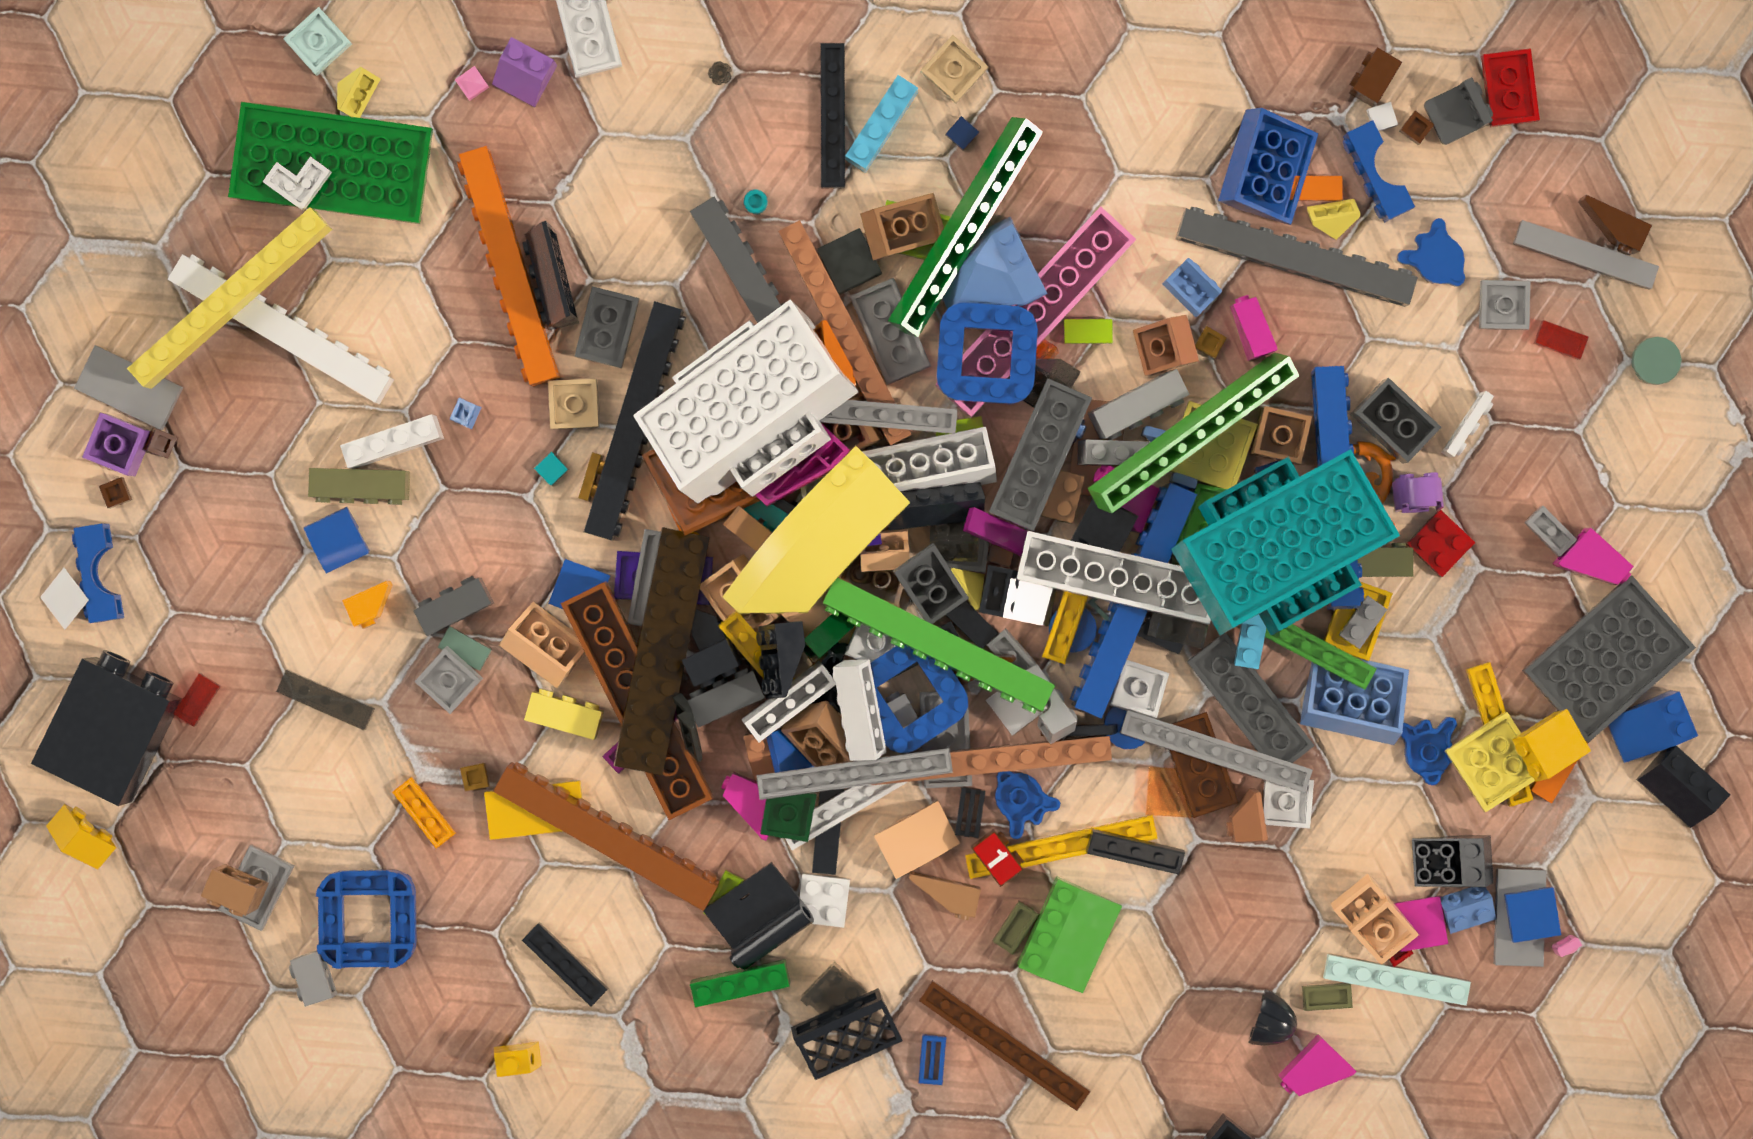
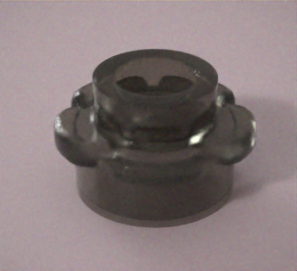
(724, 68)

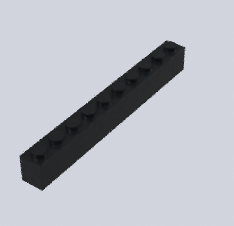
(628, 437)

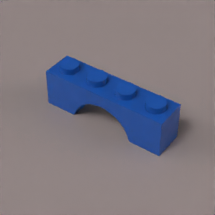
(1389, 199)
(91, 545)

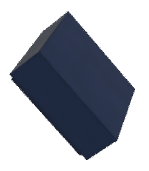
(962, 133)

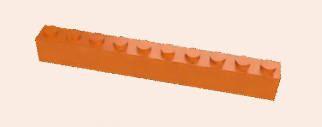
(508, 265)

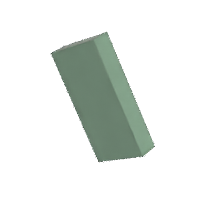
(466, 648)

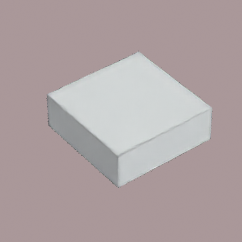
(1383, 116)

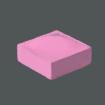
(472, 83)
(1566, 946)

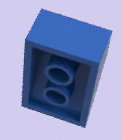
(1652, 726)

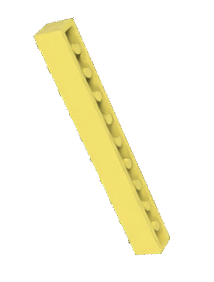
(229, 298)

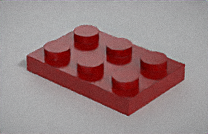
(1510, 87)

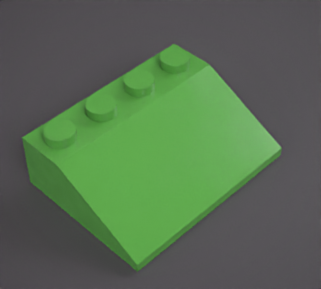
(1069, 935)

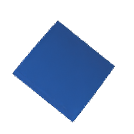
(336, 540)

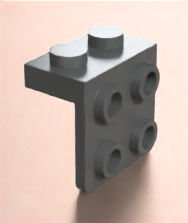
(1458, 111)

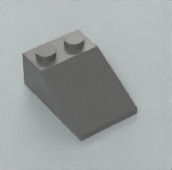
(930, 584)

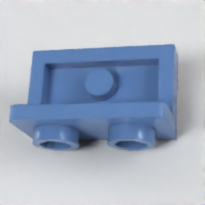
(1192, 287)
(1468, 908)

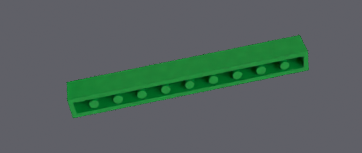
(965, 226)

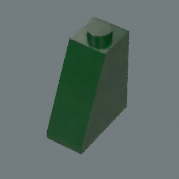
(826, 636)

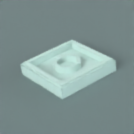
(317, 41)

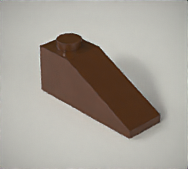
(1617, 226)

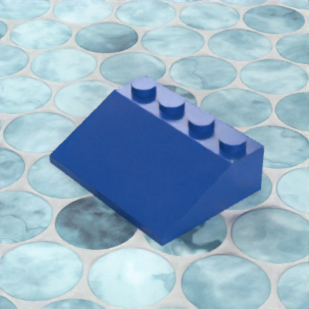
(1265, 163)

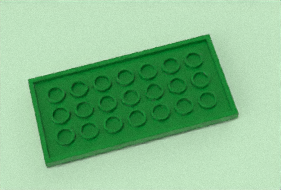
(373, 163)

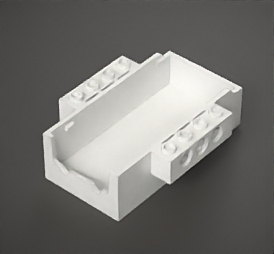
(747, 407)

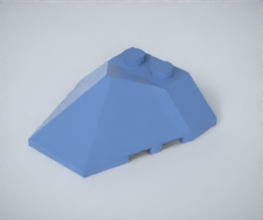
(996, 271)

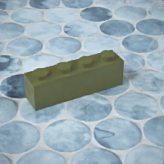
(359, 484)

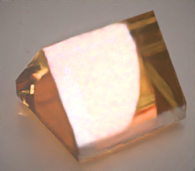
(1046, 350)

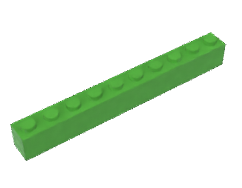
(1193, 432)
(938, 645)

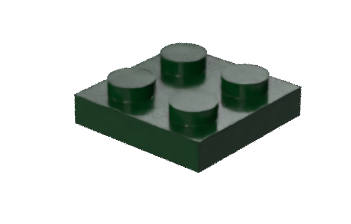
(789, 817)

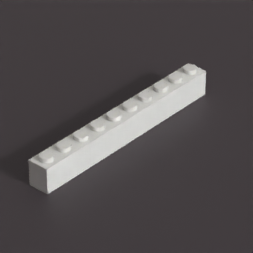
(289, 332)

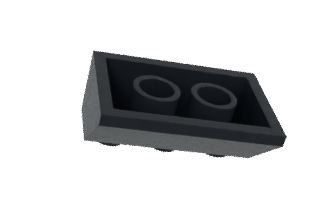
(1683, 786)

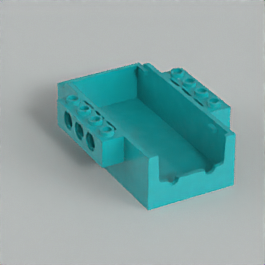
(1284, 543)

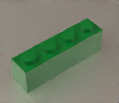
(740, 983)

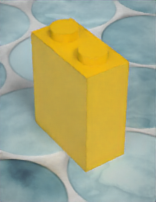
(1551, 745)

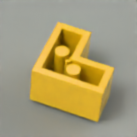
(79, 837)

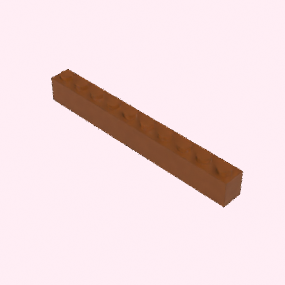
(606, 835)

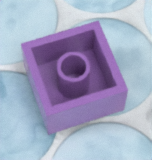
(117, 444)

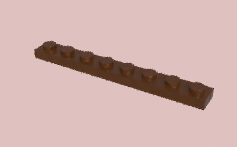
(1004, 1045)

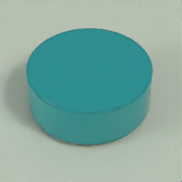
(755, 201)

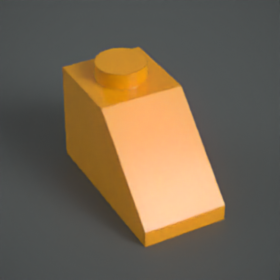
(368, 604)

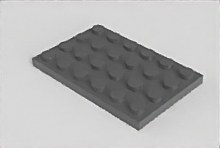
(1609, 658)

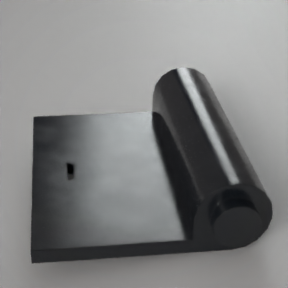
(761, 919)

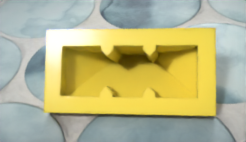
(356, 91)
(1334, 217)
(972, 585)

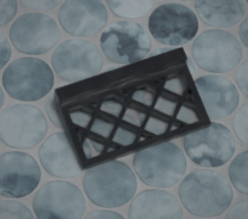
(834, 1021)

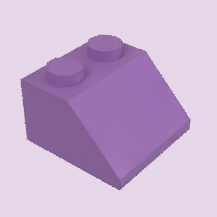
(523, 72)

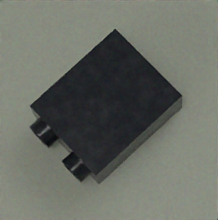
(108, 728)

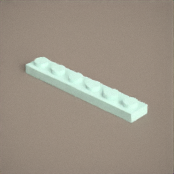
(1396, 979)

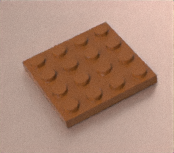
(686, 511)

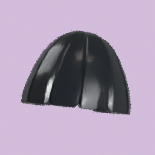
(1275, 1022)

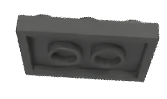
(607, 327)

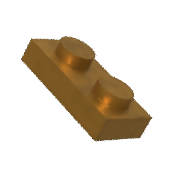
(589, 483)

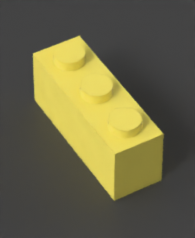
(564, 714)

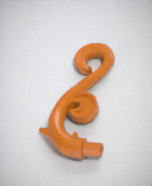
(1373, 451)

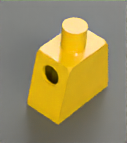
(516, 1059)

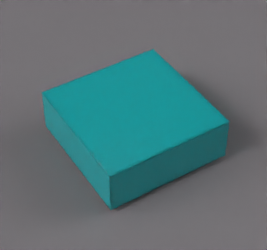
(551, 469)

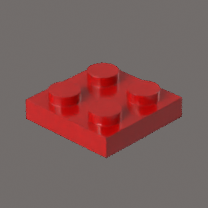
(1440, 543)

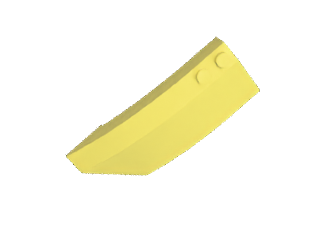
(818, 539)

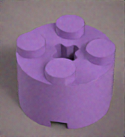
(1417, 494)

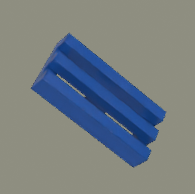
(934, 1038)

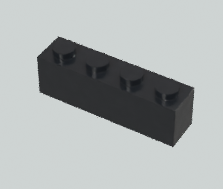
(939, 505)

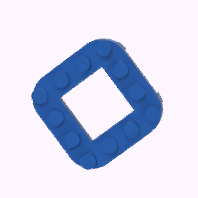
(988, 317)
(933, 722)
(331, 918)

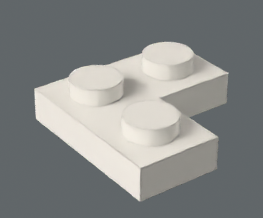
(299, 188)

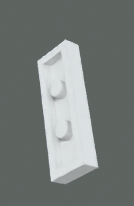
(1468, 425)

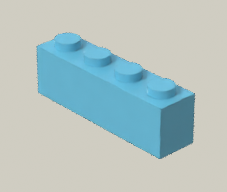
(881, 124)

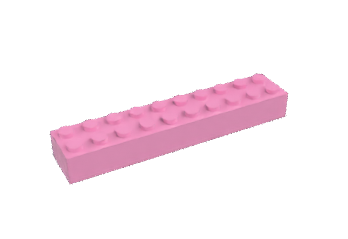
(1066, 280)

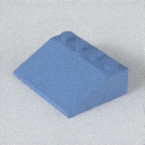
(1350, 710)

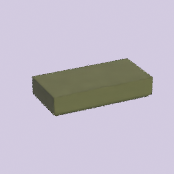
(1015, 927)
(1327, 996)

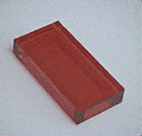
(1561, 340)
(197, 699)

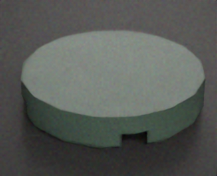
(1656, 360)

